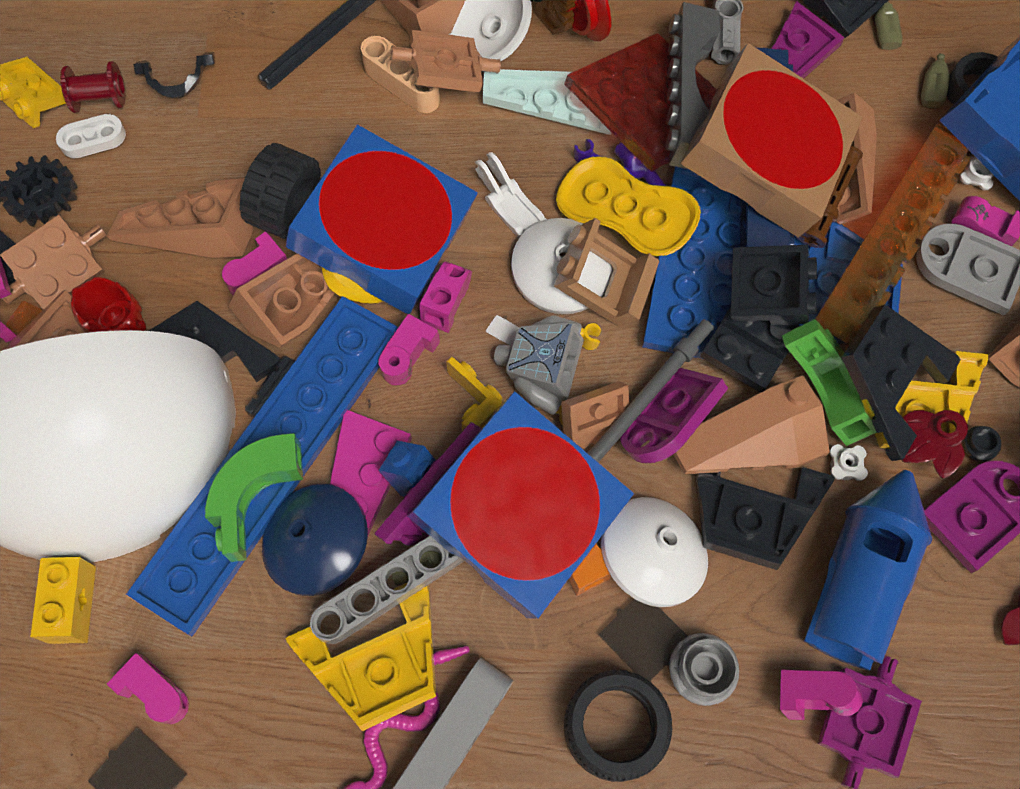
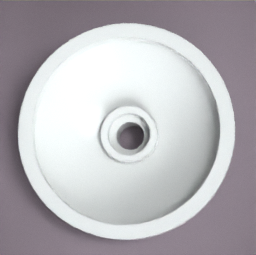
(494, 25)
(536, 264)
(645, 563)

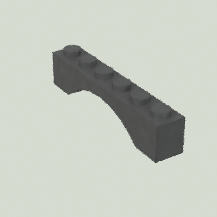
(692, 39)

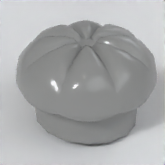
(704, 669)

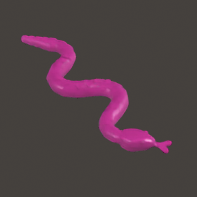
(401, 722)

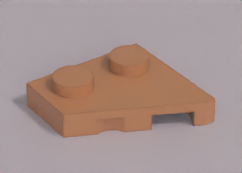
(593, 413)

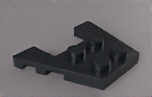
(228, 341)
(884, 363)
(754, 521)

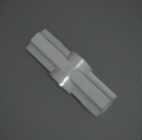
(728, 41)

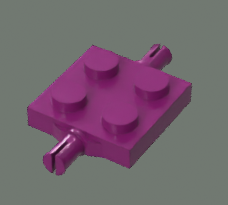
(880, 729)

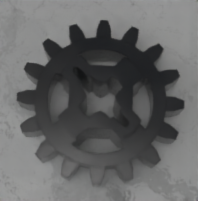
(38, 190)

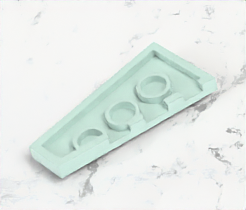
(539, 95)

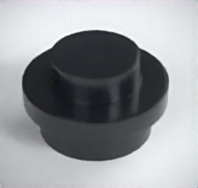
(982, 443)

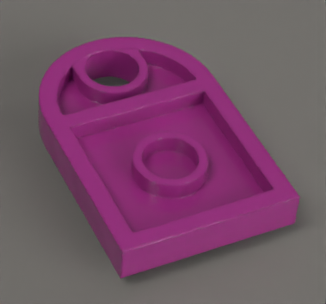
(672, 416)
(977, 514)

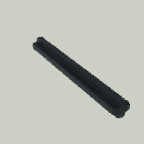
(312, 42)

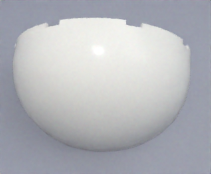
(107, 439)

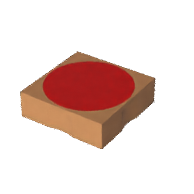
(773, 141)

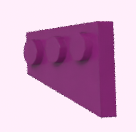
(807, 40)

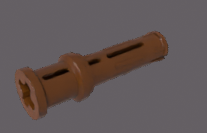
(816, 234)

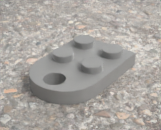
(971, 266)

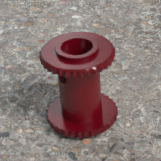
(92, 86)

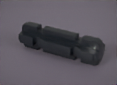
(269, 386)

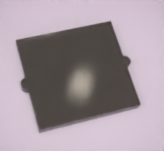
(642, 638)
(138, 765)

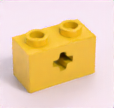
(63, 600)

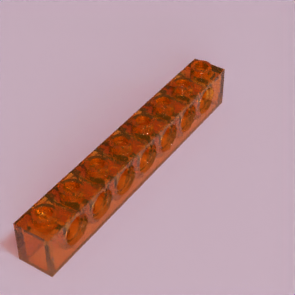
(894, 234)

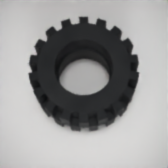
(277, 188)

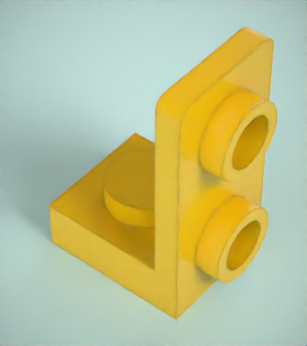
(486, 395)

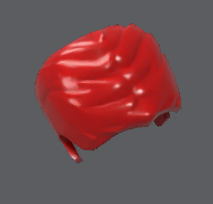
(106, 306)

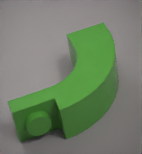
(823, 362)
(241, 479)

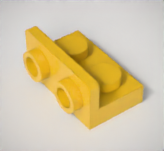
(28, 90)

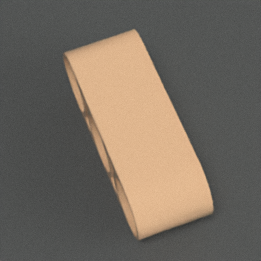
(396, 75)

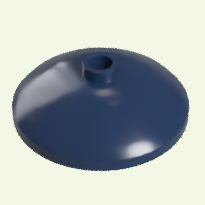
(328, 547)

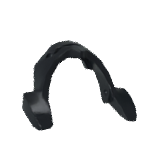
(180, 90)

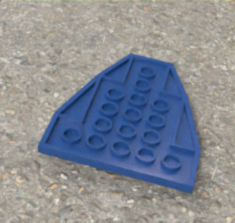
(698, 276)

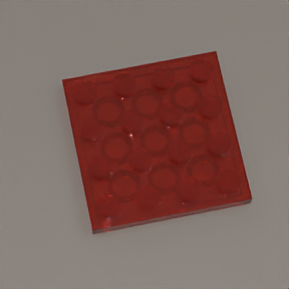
(631, 96)

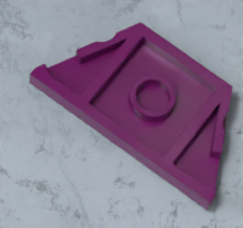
(401, 527)

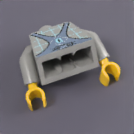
(546, 359)

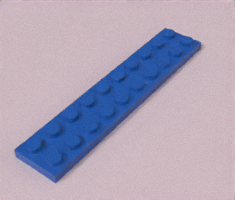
(310, 401)

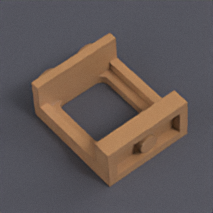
(628, 282)

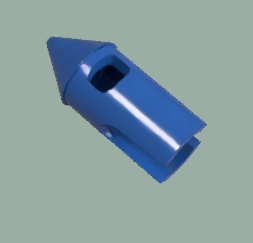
(871, 573)

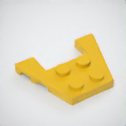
(940, 397)
(381, 674)

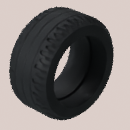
(657, 711)

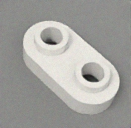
(91, 136)

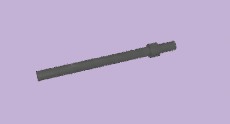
(683, 352)

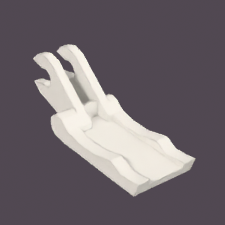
(508, 199)

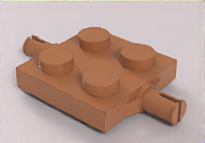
(445, 61)
(52, 261)

